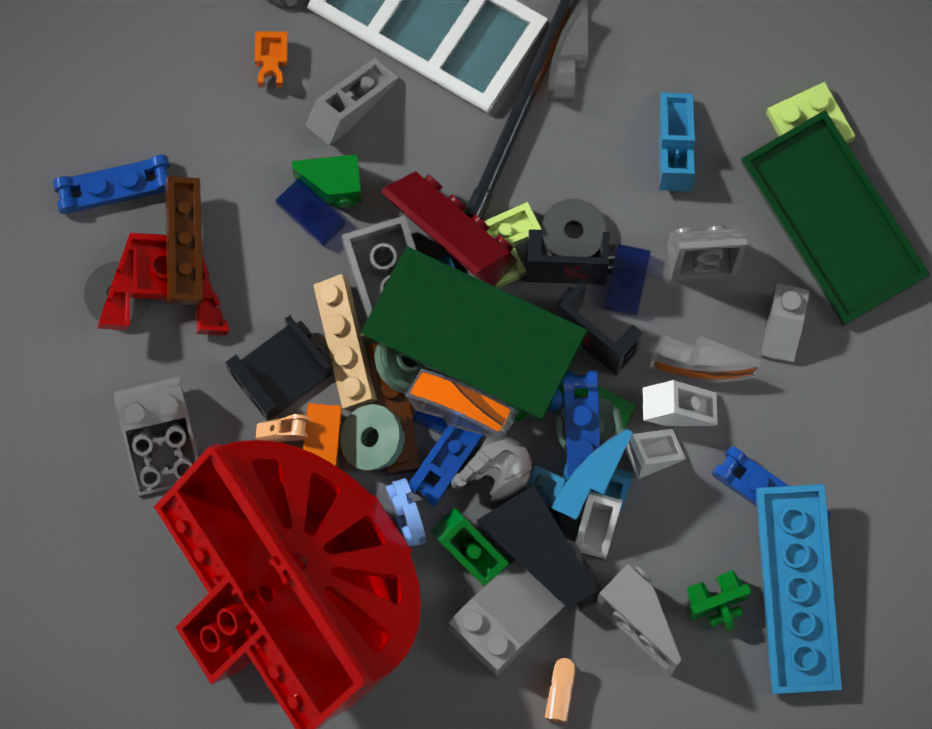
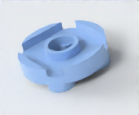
(407, 514)

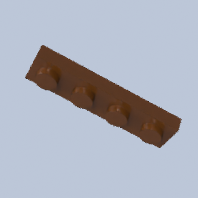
(183, 240)
(397, 402)

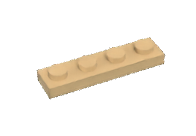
(345, 342)

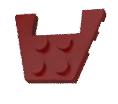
(144, 275)

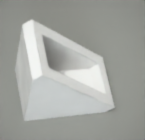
(653, 451)
(598, 524)

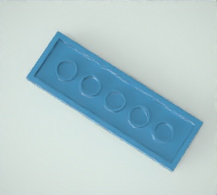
(798, 589)

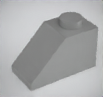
(784, 323)

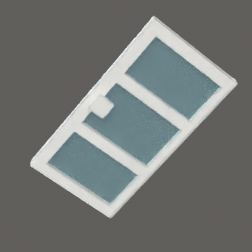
(455, 43)

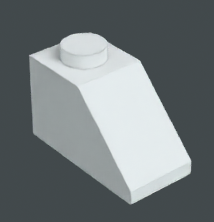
(679, 405)

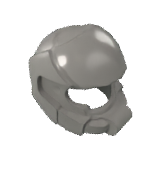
(504, 462)

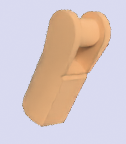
(283, 429)
(560, 691)

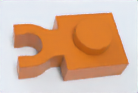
(271, 53)

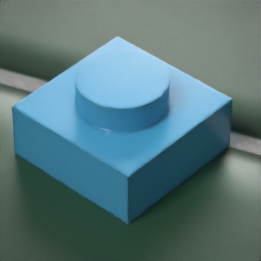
(548, 480)

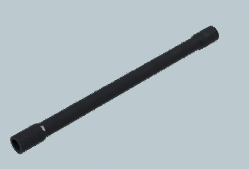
(483, 192)

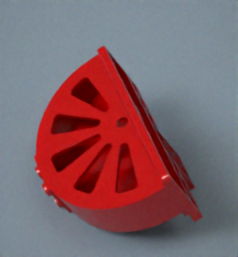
(295, 576)

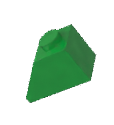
(331, 178)
(469, 547)

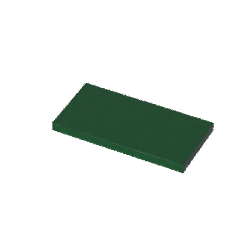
(834, 218)
(474, 333)

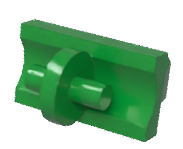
(731, 593)

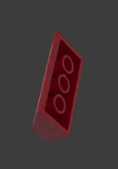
(450, 227)

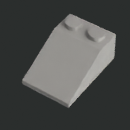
(705, 253)
(374, 254)
(636, 611)
(504, 617)

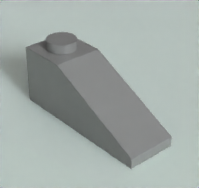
(349, 101)

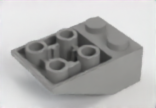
(156, 433)

